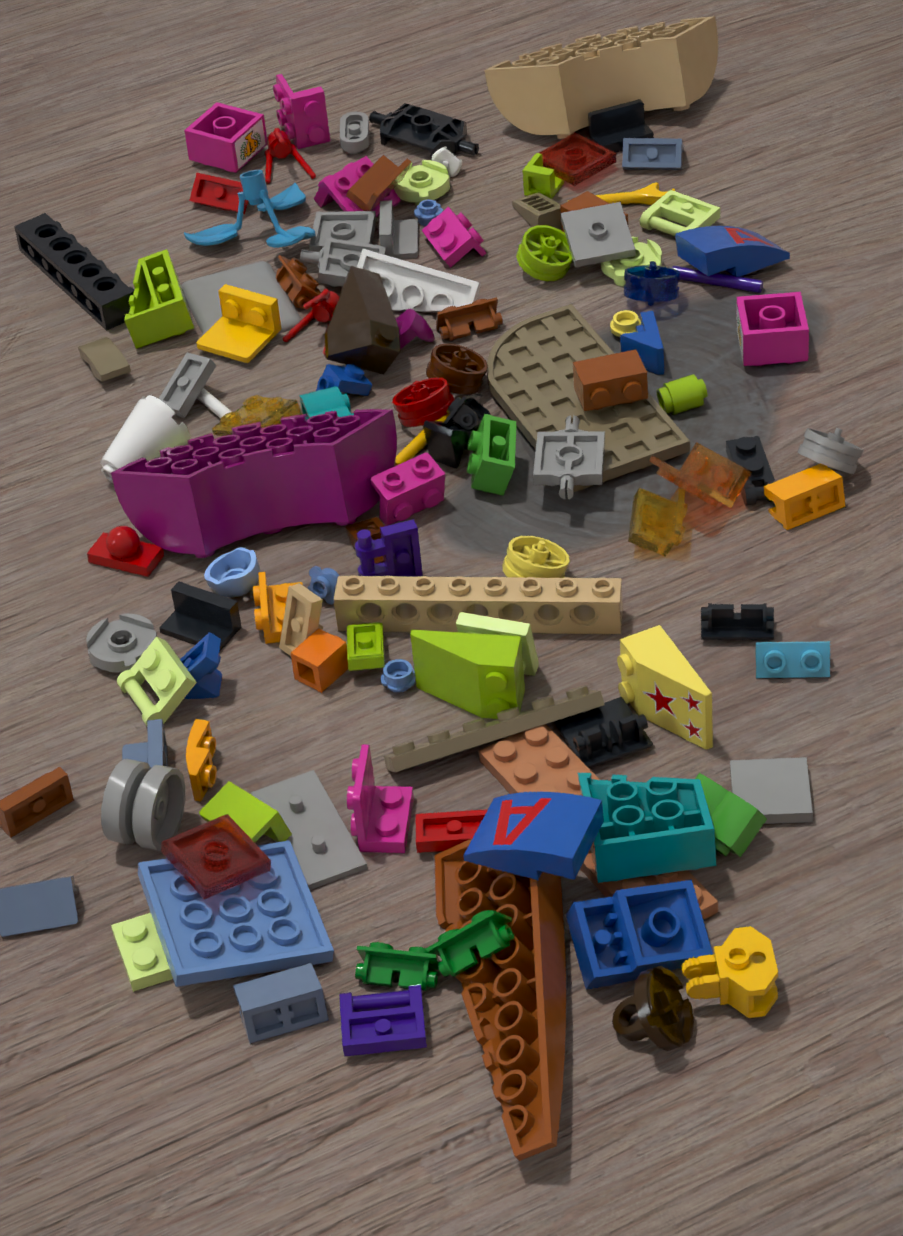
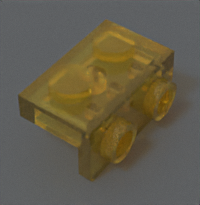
(657, 521)

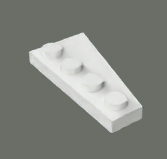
(418, 286)

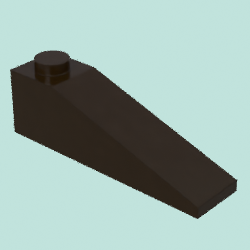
(363, 324)

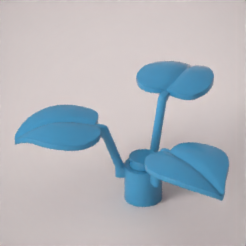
(256, 193)

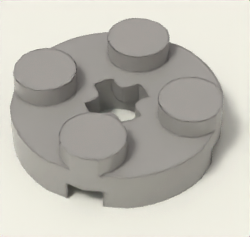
(105, 638)

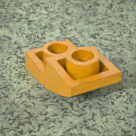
(199, 756)

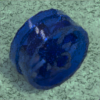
(651, 283)

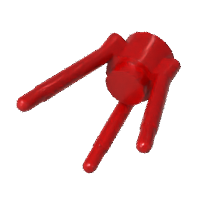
(280, 147)
(322, 310)

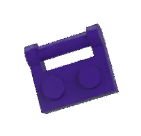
(382, 1022)

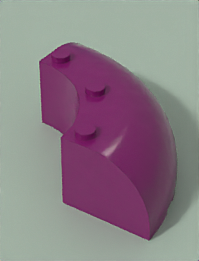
(258, 480)

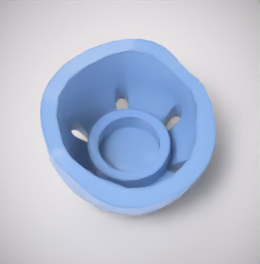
(233, 573)

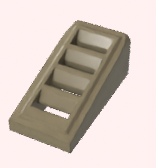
(539, 210)

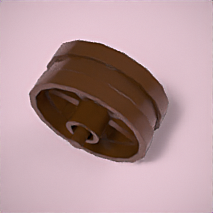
(459, 366)

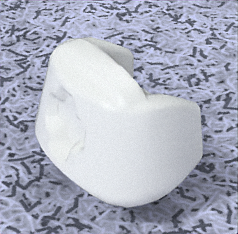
(449, 160)

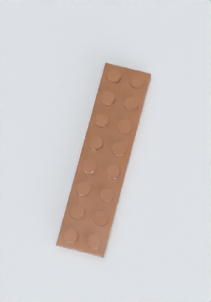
(543, 762)

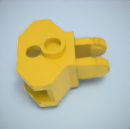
(737, 973)

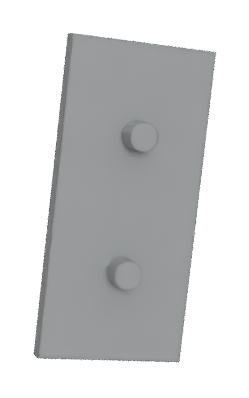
(318, 833)

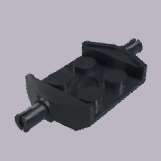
(424, 129)

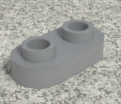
(354, 132)

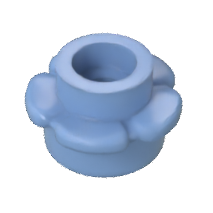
(427, 211)
(398, 675)

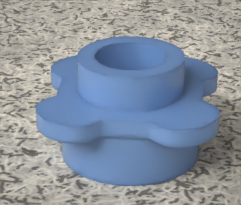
(323, 583)

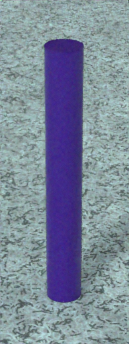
(720, 280)

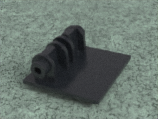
(605, 733)

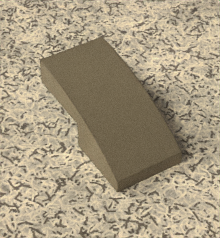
(104, 359)

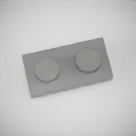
(187, 383)

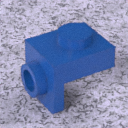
(347, 379)

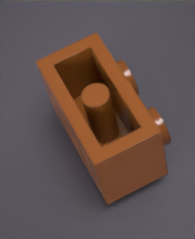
(610, 380)

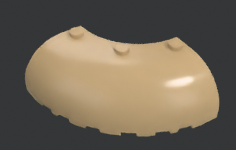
(560, 86)

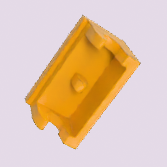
(805, 495)

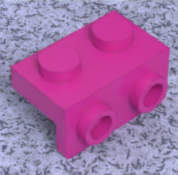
(452, 236)
(409, 488)

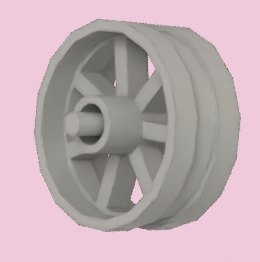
(830, 450)

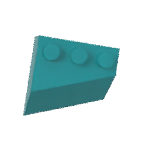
(650, 827)

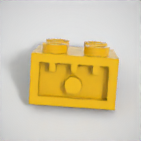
(245, 326)

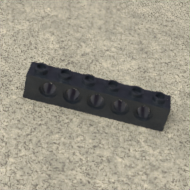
(75, 270)

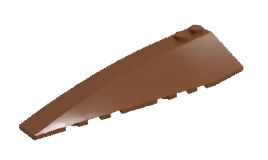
(515, 994)

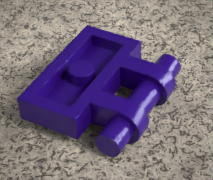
(397, 545)

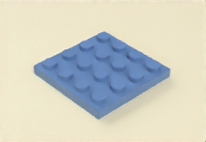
(241, 931)

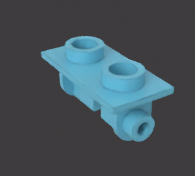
(792, 659)

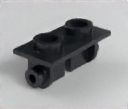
(466, 411)
(721, 622)

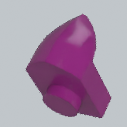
(413, 325)

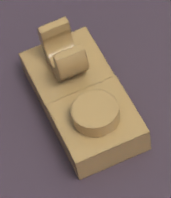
(300, 617)

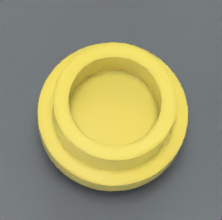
(624, 322)

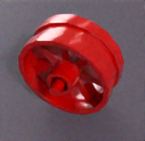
(423, 401)

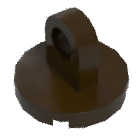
(660, 1011)

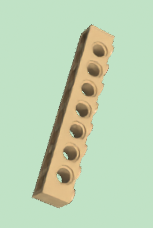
(435, 602)

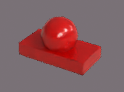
(125, 552)

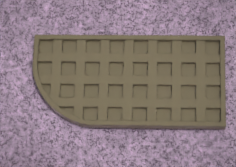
(535, 386)

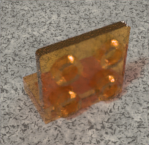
(706, 476)

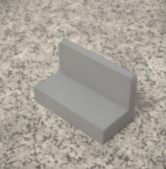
(397, 235)

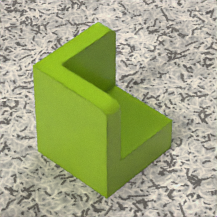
(540, 179)

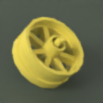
(535, 558)

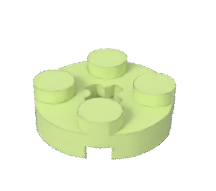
(424, 182)
(643, 255)

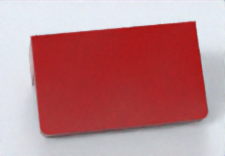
(217, 192)

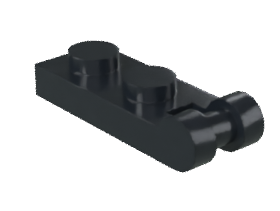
(750, 455)

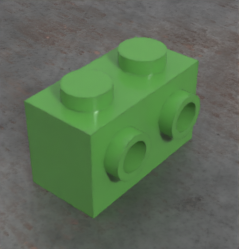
(492, 454)

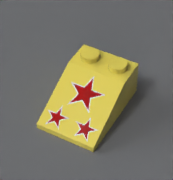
(665, 686)

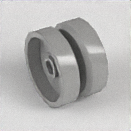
(142, 804)

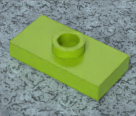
(365, 646)

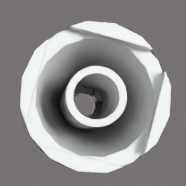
(144, 435)

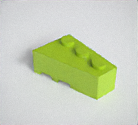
(157, 302)

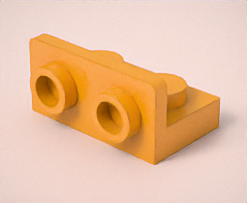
(272, 603)

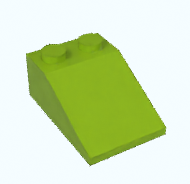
(470, 670)

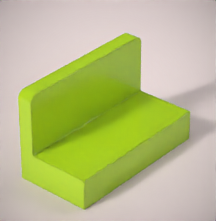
(248, 812)

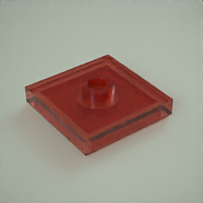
(577, 158)
(215, 856)

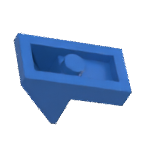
(647, 343)
(202, 665)

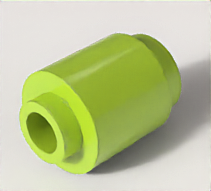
(682, 394)

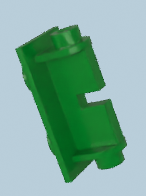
(486, 932)
(382, 961)

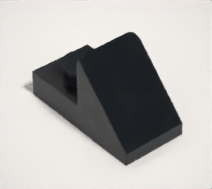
(446, 441)

